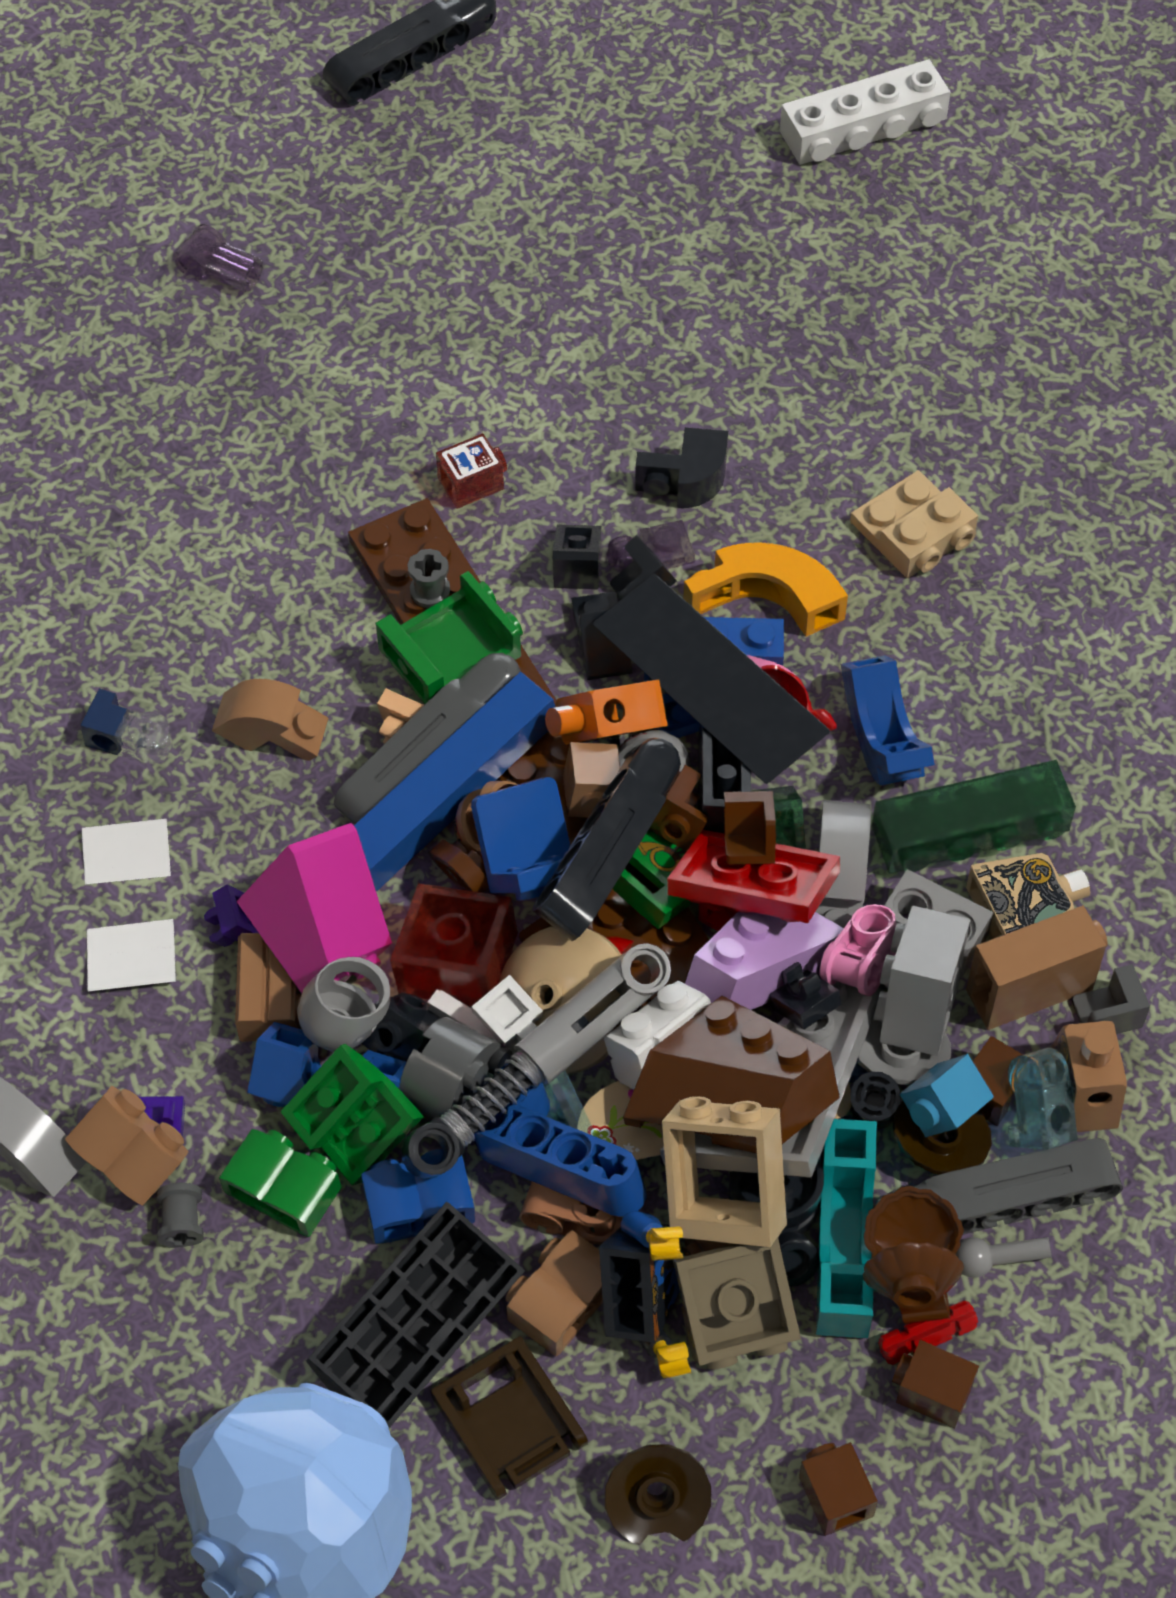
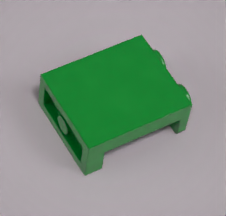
(449, 638)

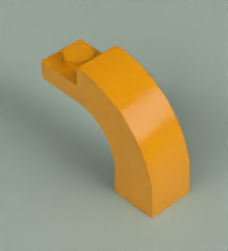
(770, 573)

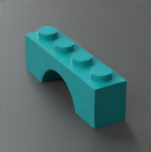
(846, 1199)

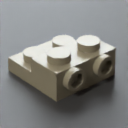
(736, 1303)

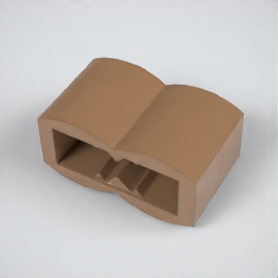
(128, 1144)
(558, 1295)

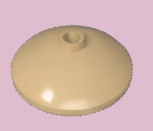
(567, 967)

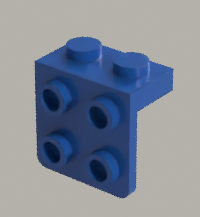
(521, 836)

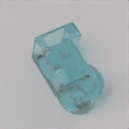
(1042, 1101)

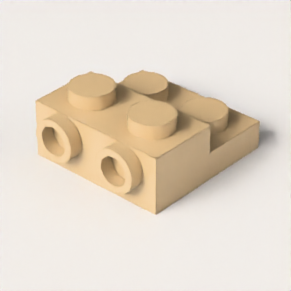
(916, 523)

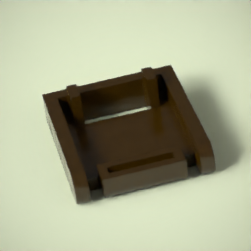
(516, 1427)

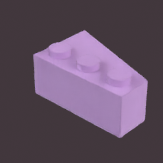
(751, 953)

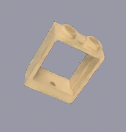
(724, 1218)

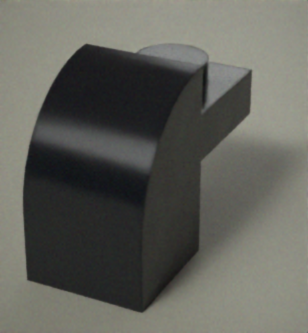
(693, 475)

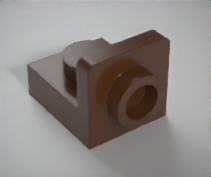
(678, 818)

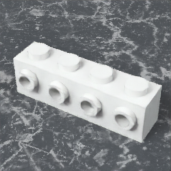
(864, 112)

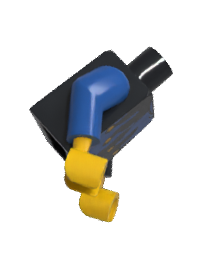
(643, 1287)

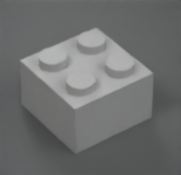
(921, 980)

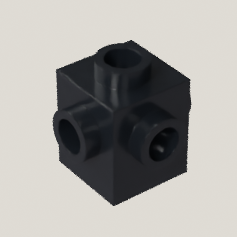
(402, 1027)

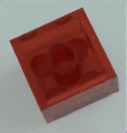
(453, 943)

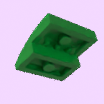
(351, 1113)

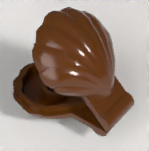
(914, 1252)

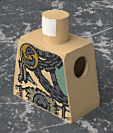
(1024, 891)

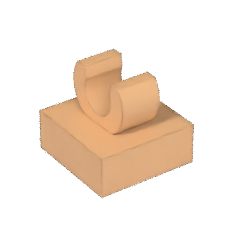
(395, 712)

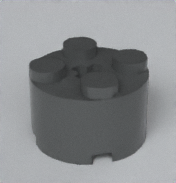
(450, 1067)

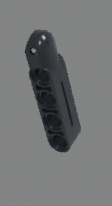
(405, 46)
(608, 838)

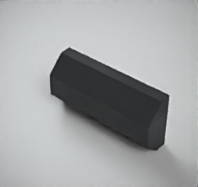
(415, 1315)

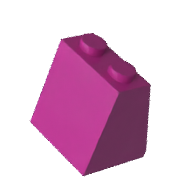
(318, 906)

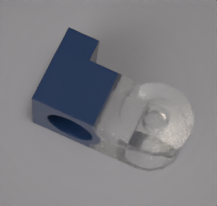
(126, 732)

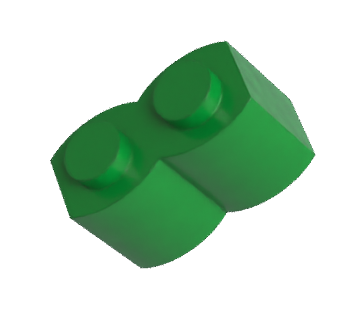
(281, 1181)

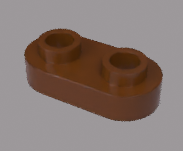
(460, 866)

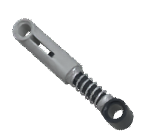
(540, 1057)

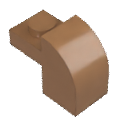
(270, 711)

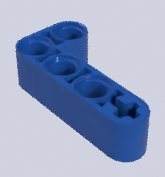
(561, 1156)

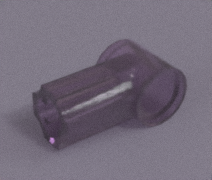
(209, 255)

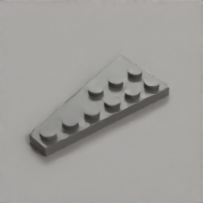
(842, 1034)

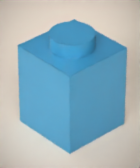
(946, 1095)

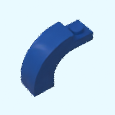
(881, 721)

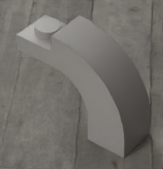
(34, 1143)

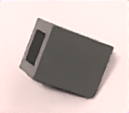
(1120, 1002)

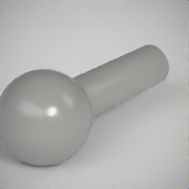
(980, 1256)

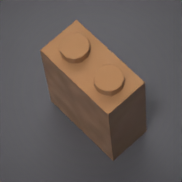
(1036, 966)

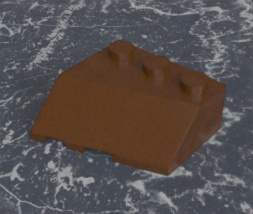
(734, 1058)

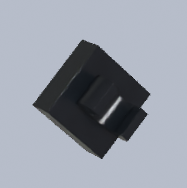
(804, 997)

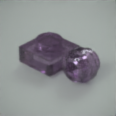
(666, 540)

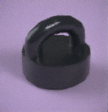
(799, 1257)

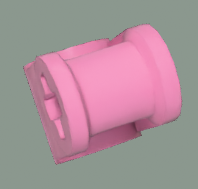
(860, 949)

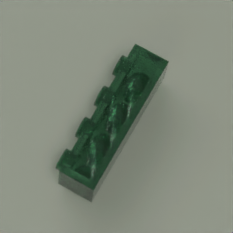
(973, 817)

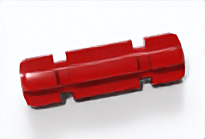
(935, 1332)

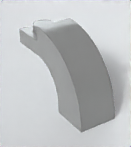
(847, 835)

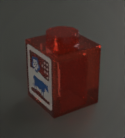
(471, 470)

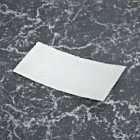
(137, 951)

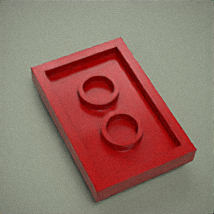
(782, 890)

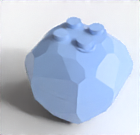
(296, 1497)

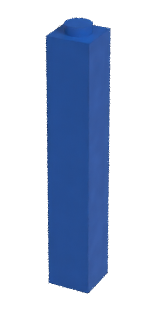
(463, 763)

